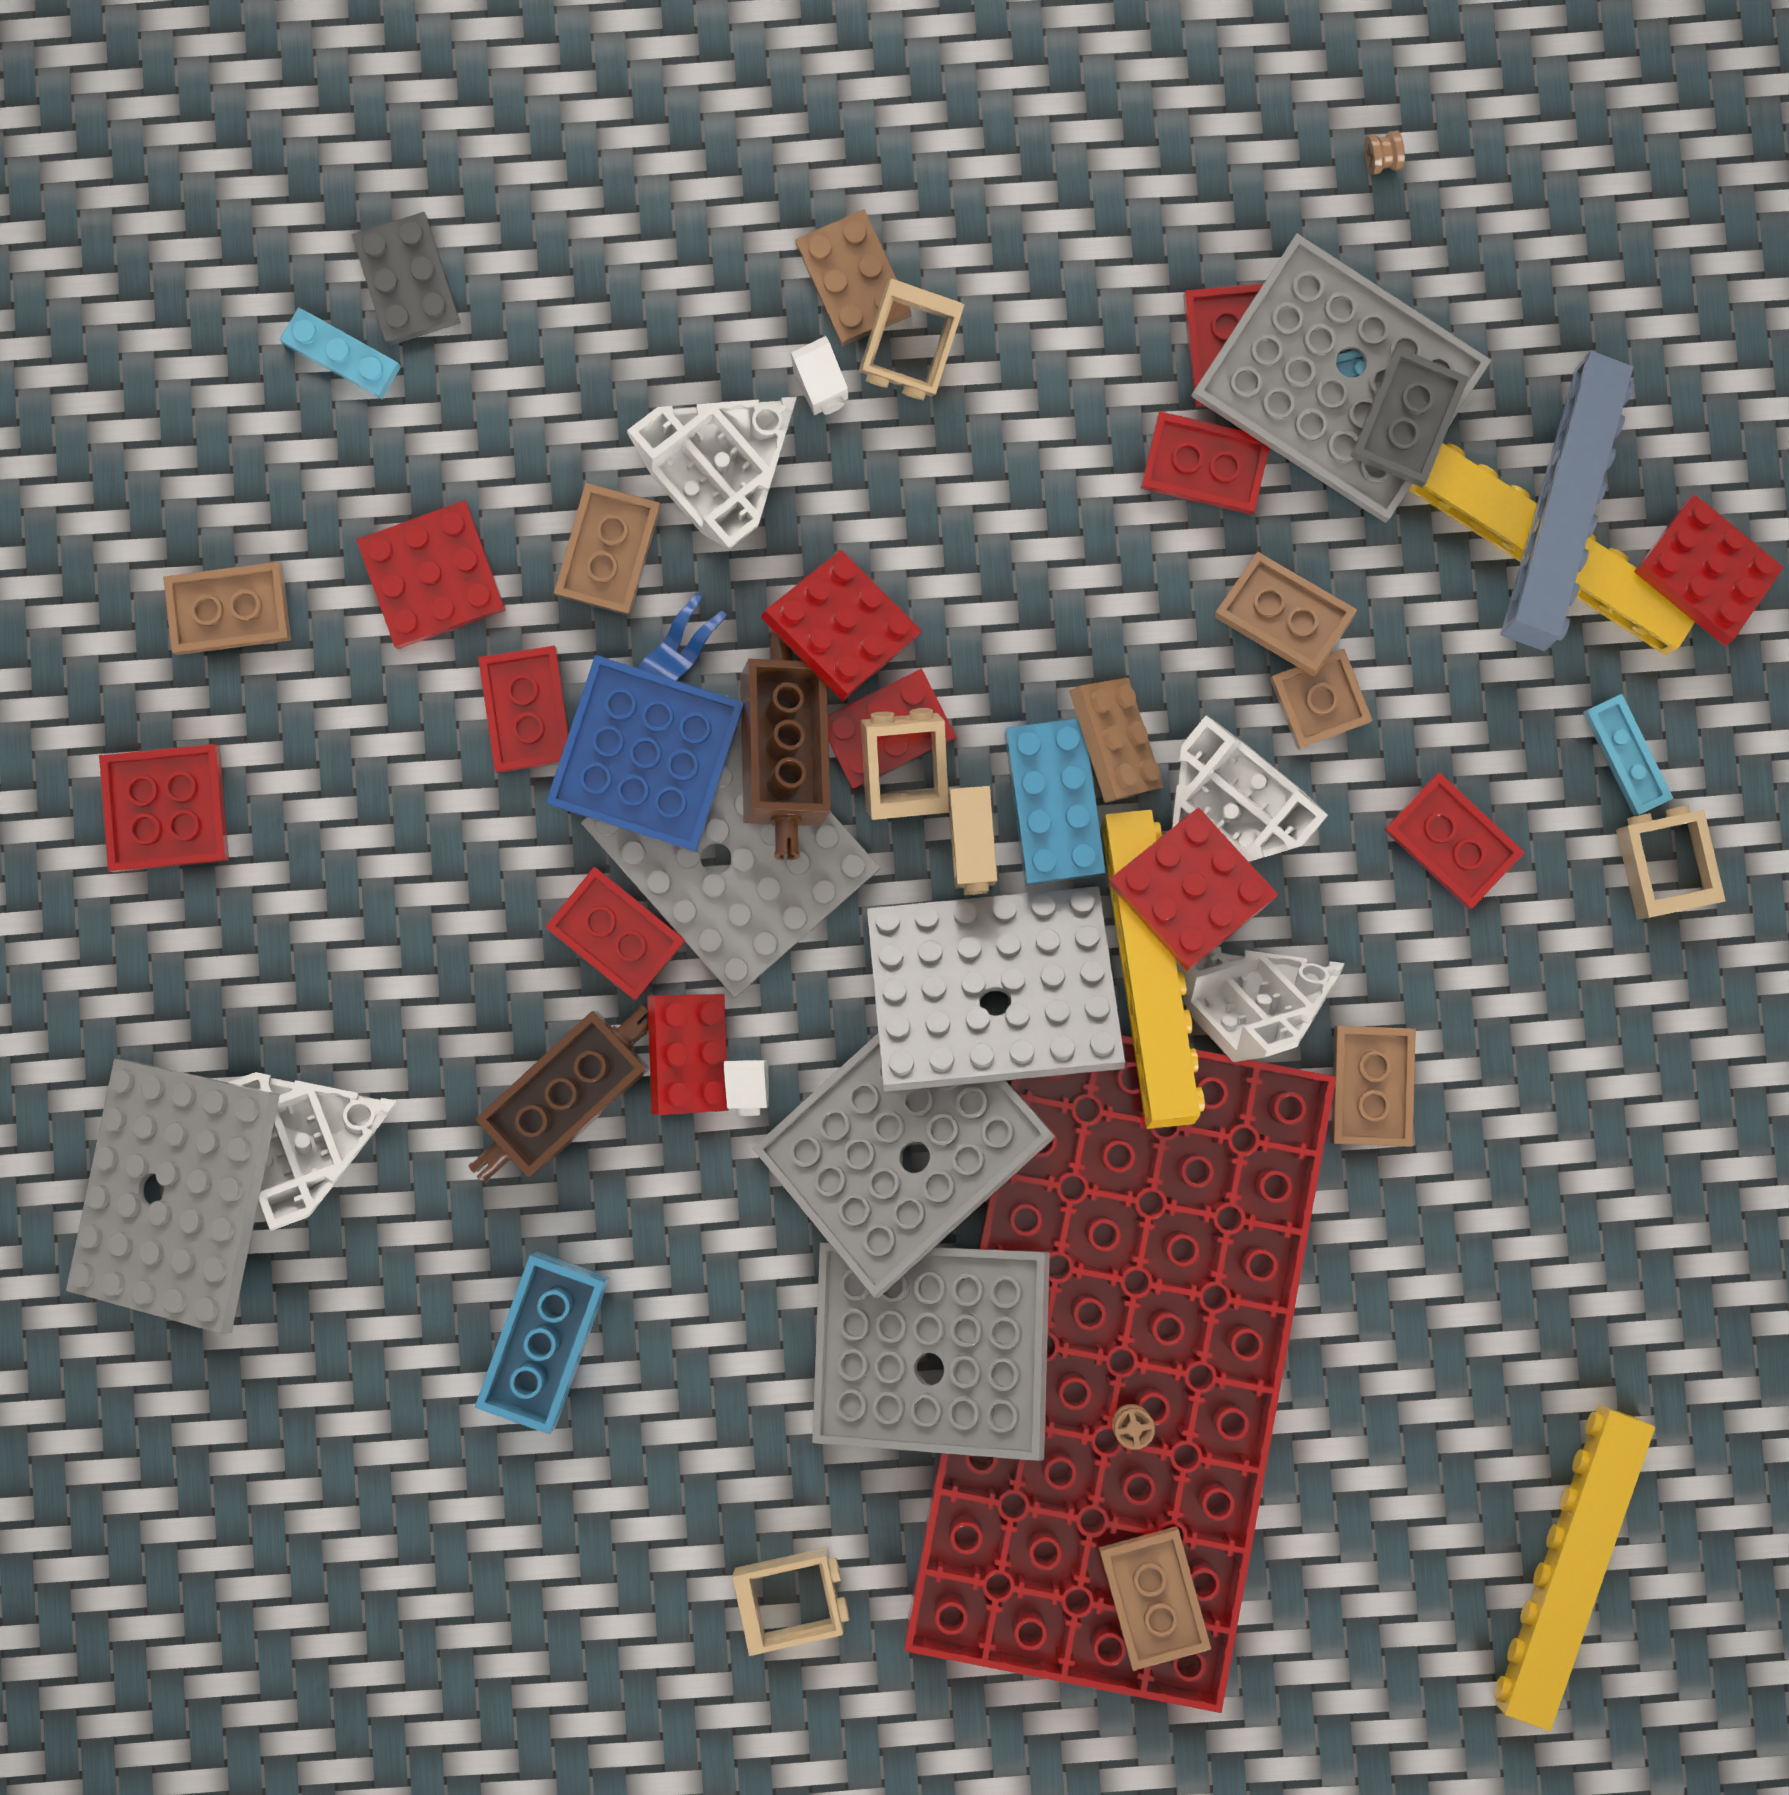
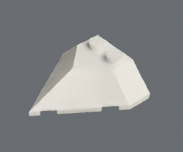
(716, 460)
(1242, 794)
(1256, 1000)
(311, 1143)

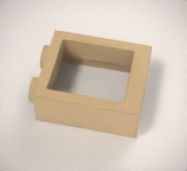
(924, 301)
(912, 802)
(972, 839)
(1637, 869)
(755, 1636)

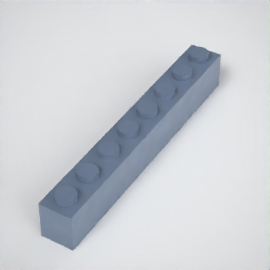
(1568, 502)

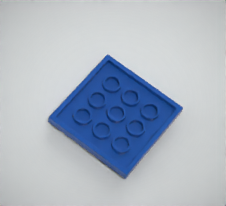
(645, 753)

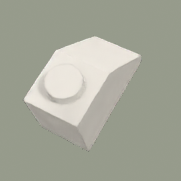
(820, 376)
(747, 1086)

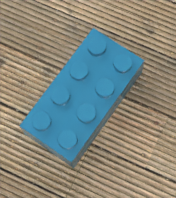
(1054, 802)
(542, 1342)

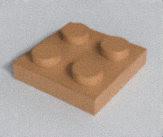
(1321, 704)

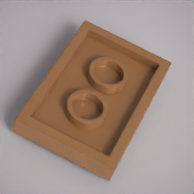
(850, 275)
(607, 549)
(227, 608)
(1285, 613)
(1116, 739)
(1373, 1086)
(1155, 1598)

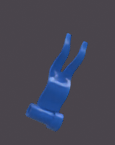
(665, 659)

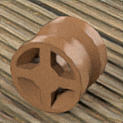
(1384, 152)
(1134, 1434)

